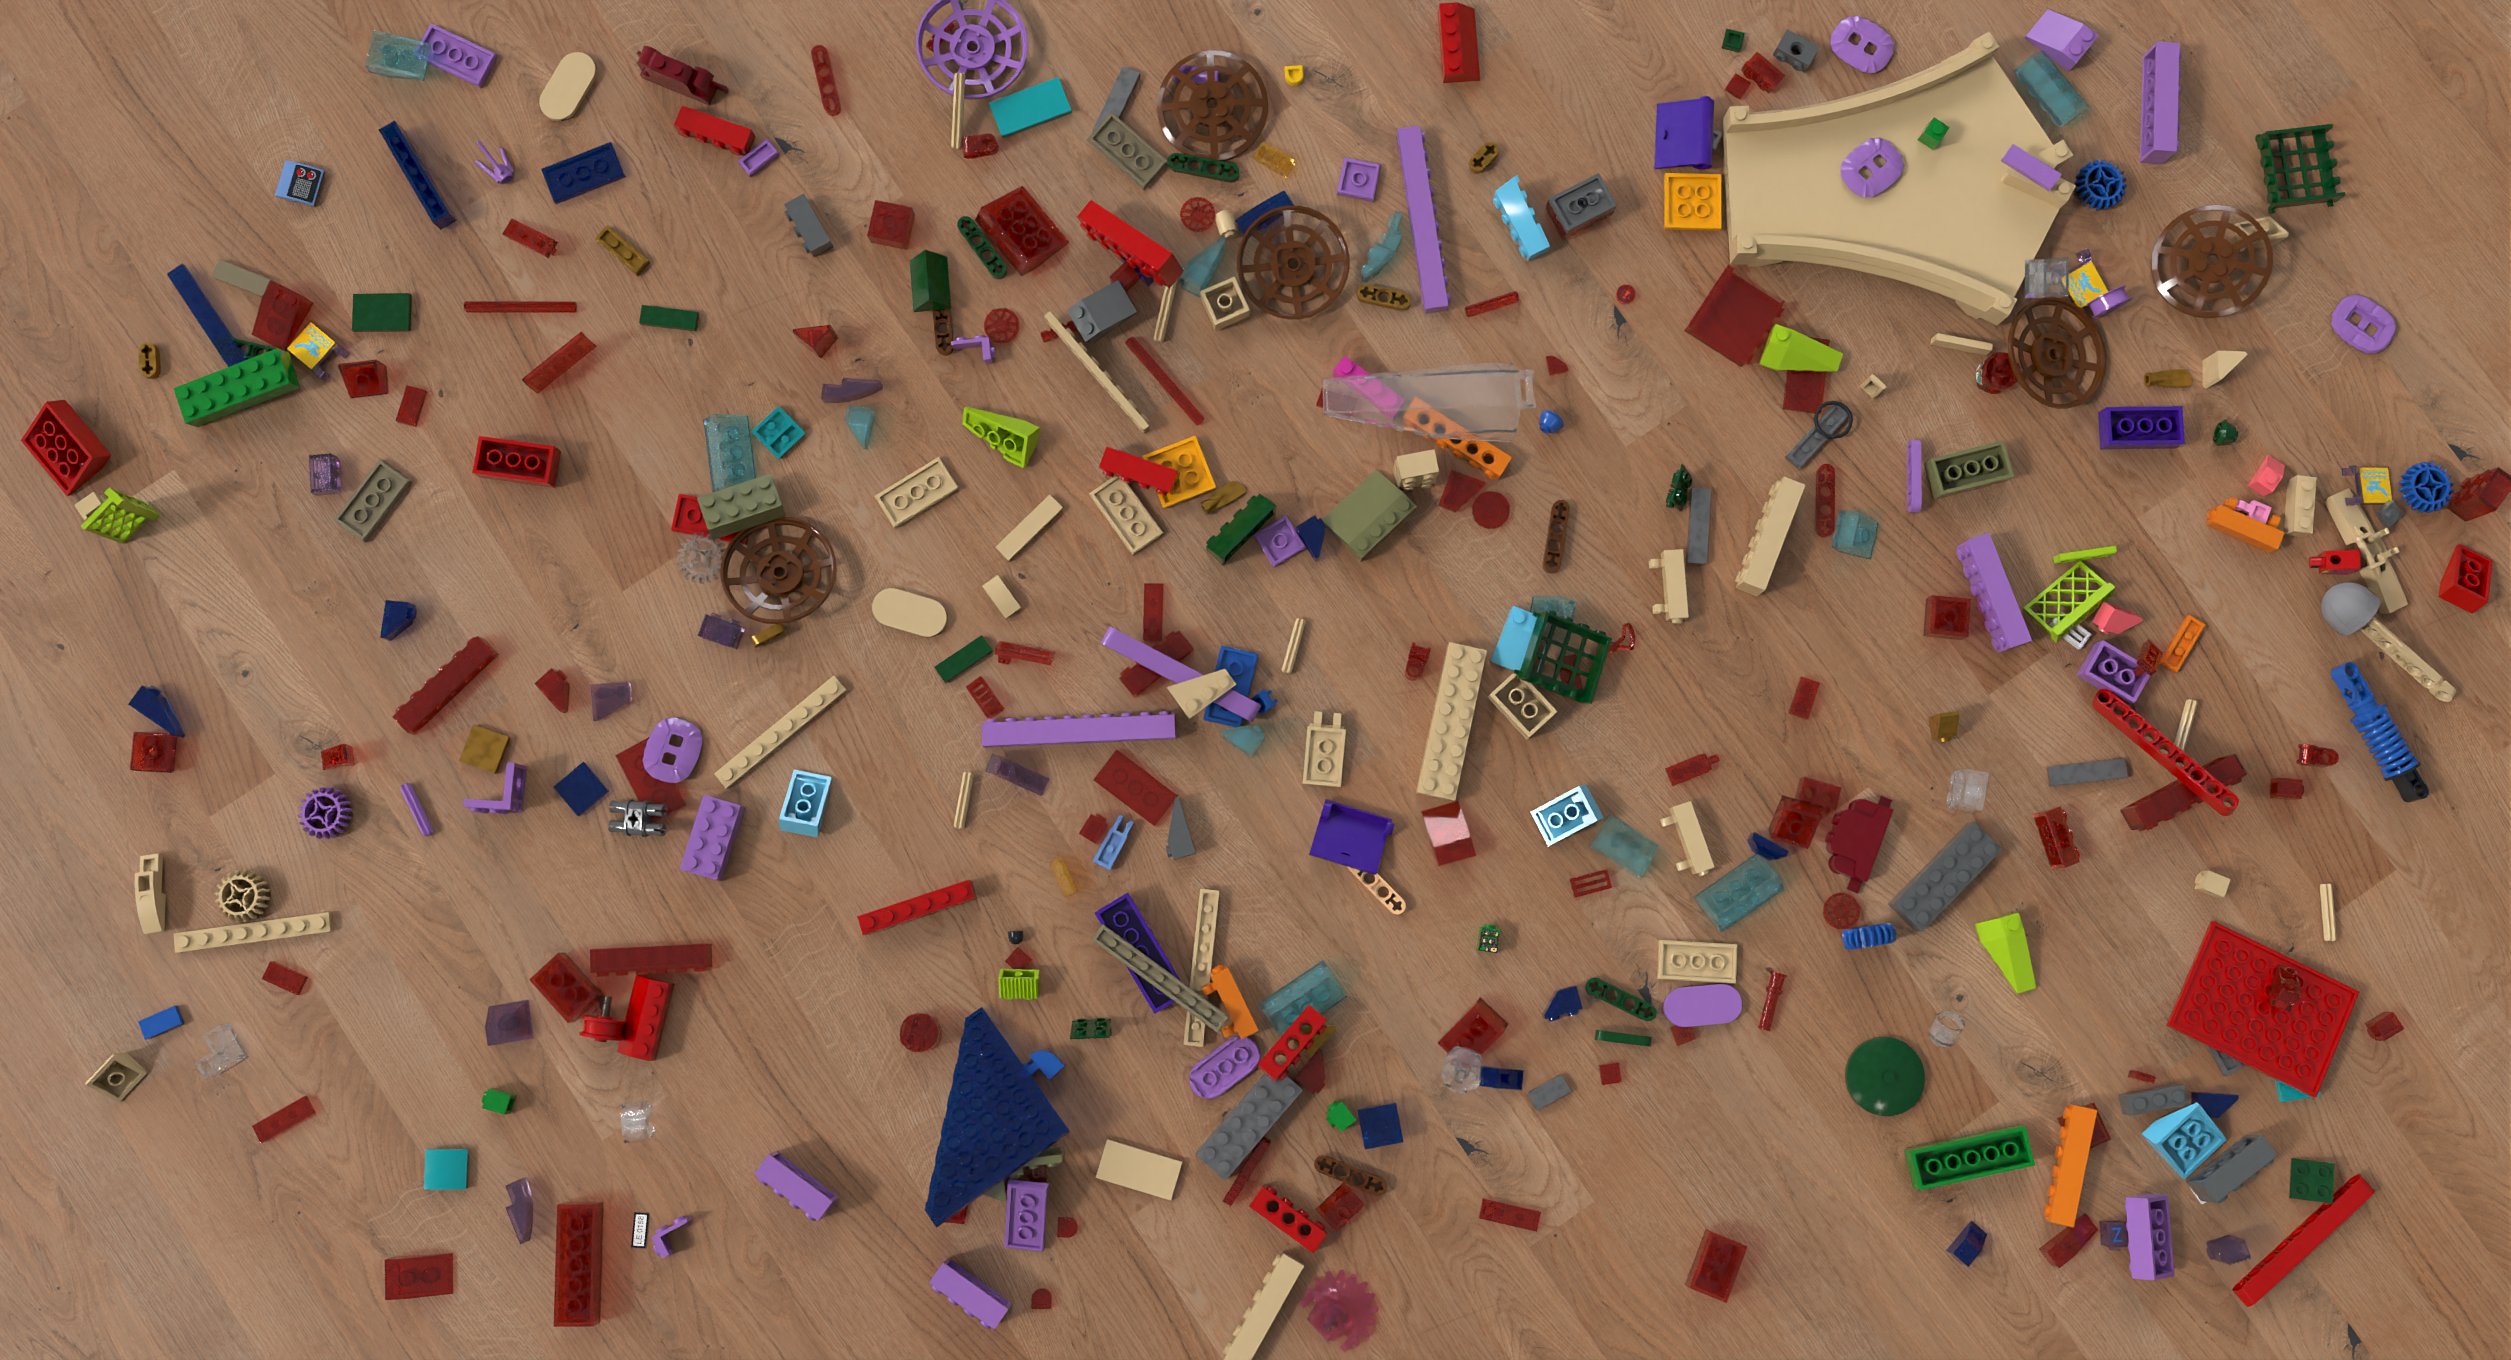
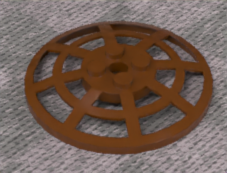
(1212, 116)
(1293, 250)
(2209, 273)
(2061, 350)
(777, 561)

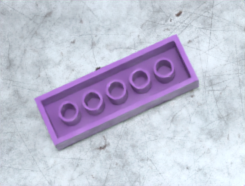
(2160, 102)
(1993, 593)

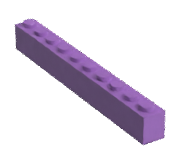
(1422, 219)
(1078, 731)

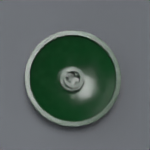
(1884, 1076)

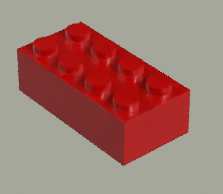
(516, 461)

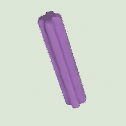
(416, 809)

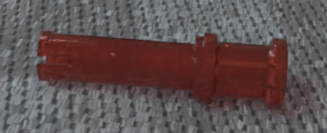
(1774, 991)

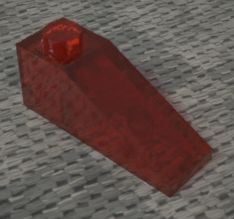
(2068, 1241)

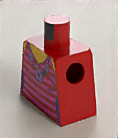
(2336, 562)

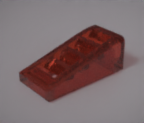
(992, 707)

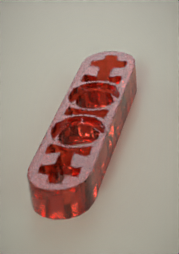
(829, 79)
(1825, 500)
(1246, 1171)

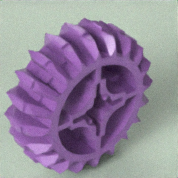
(317, 801)

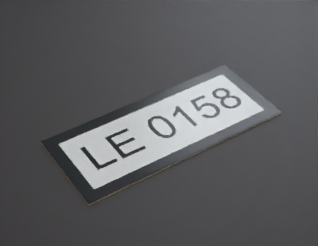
(639, 1232)

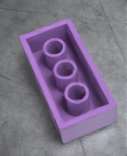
(712, 838)
(796, 1186)
(2149, 1236)
(970, 1293)

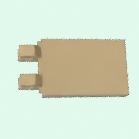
(1324, 752)

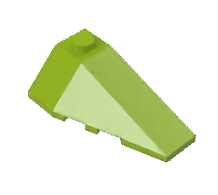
(1797, 352)
(1009, 435)
(2008, 947)

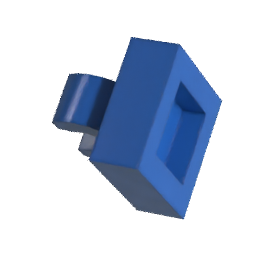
(1263, 699)

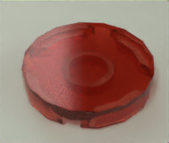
(1490, 510)

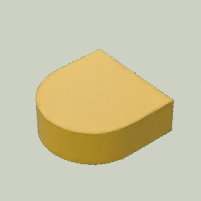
(1294, 74)

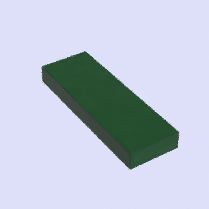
(669, 318)
(963, 659)

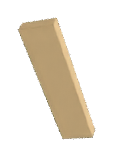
(1029, 527)

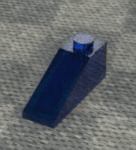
(156, 708)

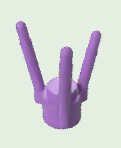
(502, 174)

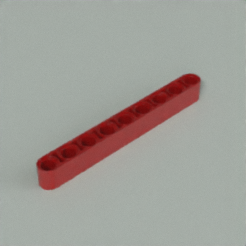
(2169, 760)
(2303, 1240)

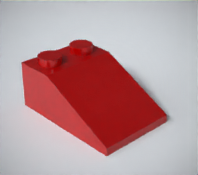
(2466, 579)

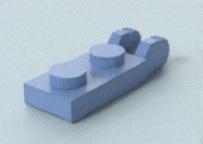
(1112, 844)

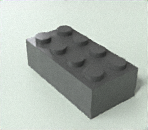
(2232, 1168)

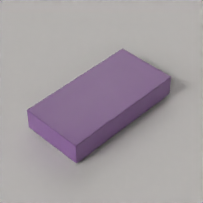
(758, 157)

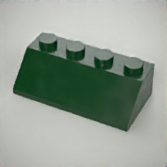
(1241, 528)

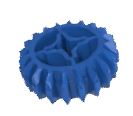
(2105, 176)
(2423, 497)
(1869, 936)

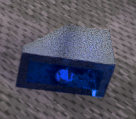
(1312, 535)
(396, 618)
(1501, 1078)
(2214, 1103)
(1968, 1244)

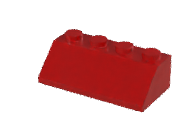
(1458, 43)
(645, 1018)

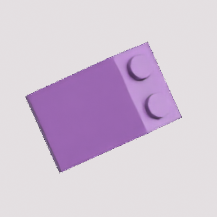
(2061, 38)

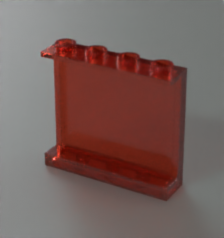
(1734, 318)

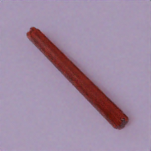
(520, 306)
(1164, 380)

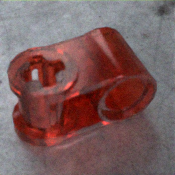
(976, 146)
(1417, 658)
(2313, 756)

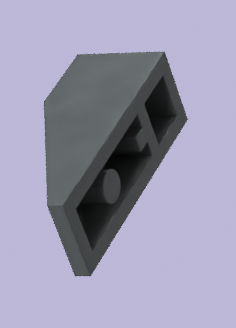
(1179, 836)

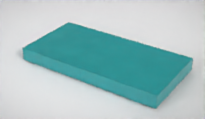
(1030, 107)

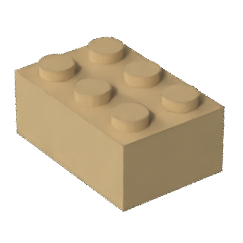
(1416, 470)
(1522, 705)

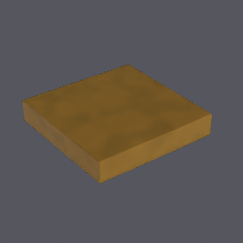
(484, 749)

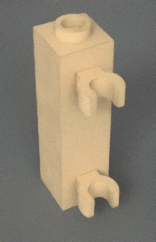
(1673, 584)
(1691, 838)

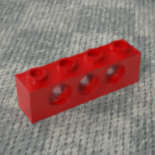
(1307, 1017)
(1309, 1241)

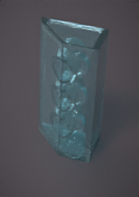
(2051, 89)
(729, 450)
(1739, 892)
(1313, 988)

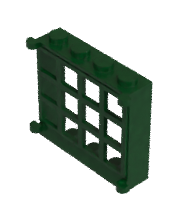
(2324, 165)
(1552, 684)

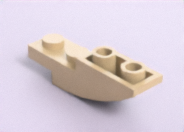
(148, 894)

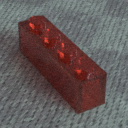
(1140, 677)

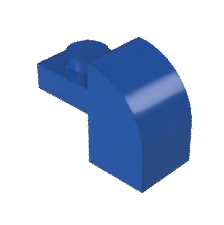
(1045, 1060)

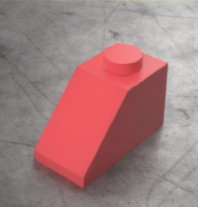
(2267, 476)
(2115, 619)

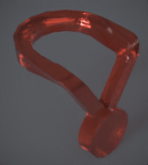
(1614, 646)

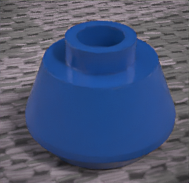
(1550, 422)

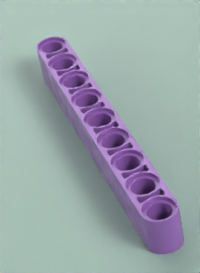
(1174, 670)

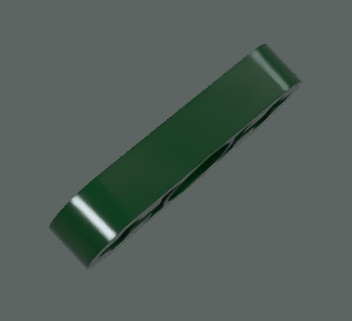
(1623, 1038)

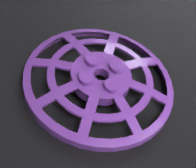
(972, 34)

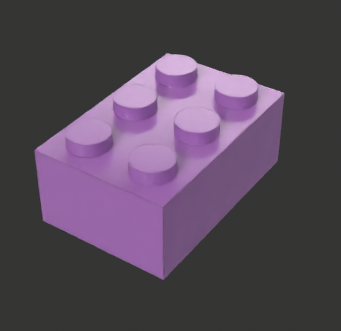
(2113, 670)

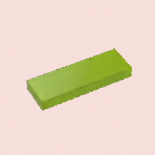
(2084, 555)

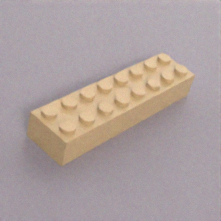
(1451, 722)

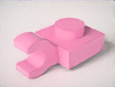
(2254, 510)

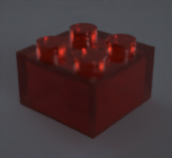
(891, 224)
(1947, 617)
(1795, 822)

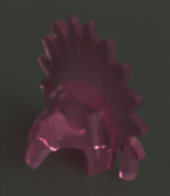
(1340, 1308)

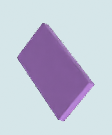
(458, 56)
(1026, 1215)

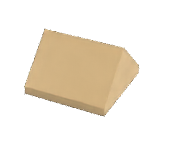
(2272, 228)
(2219, 365)
(117, 1076)

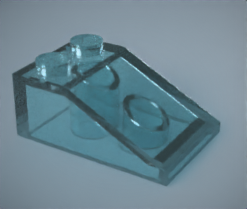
(397, 56)
(1202, 268)

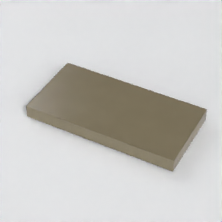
(1127, 150)
(372, 500)

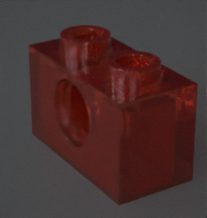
(1341, 1198)

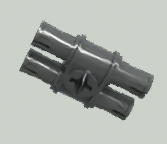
(642, 825)

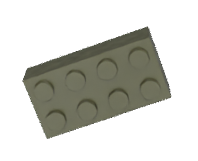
(1968, 469)
(741, 506)

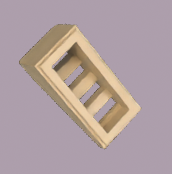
(1873, 386)

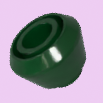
(2225, 434)

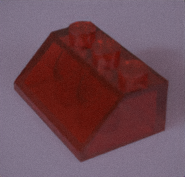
(2056, 838)

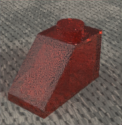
(555, 688)
(1313, 1073)

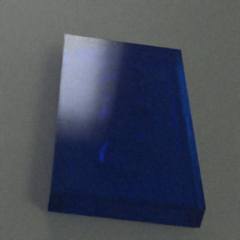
(583, 173)

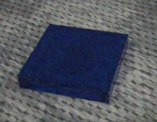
(581, 789)

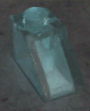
(860, 423)
(1560, 605)

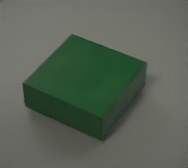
(1732, 40)

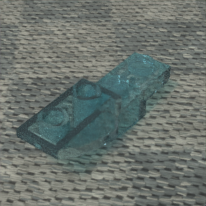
(1382, 253)

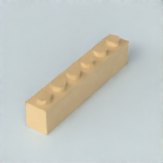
(1265, 1308)

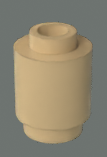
(1226, 224)

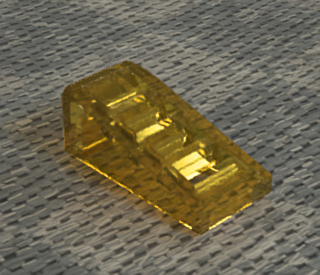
(1284, 165)

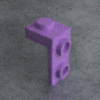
(978, 341)
(662, 1246)

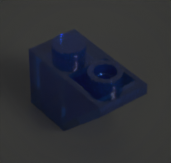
(1563, 1002)

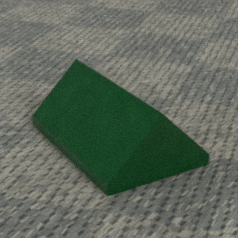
(930, 282)

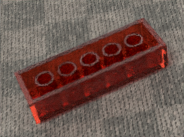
(2177, 797)
(578, 1264)

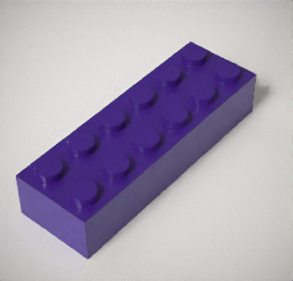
(1127, 921)

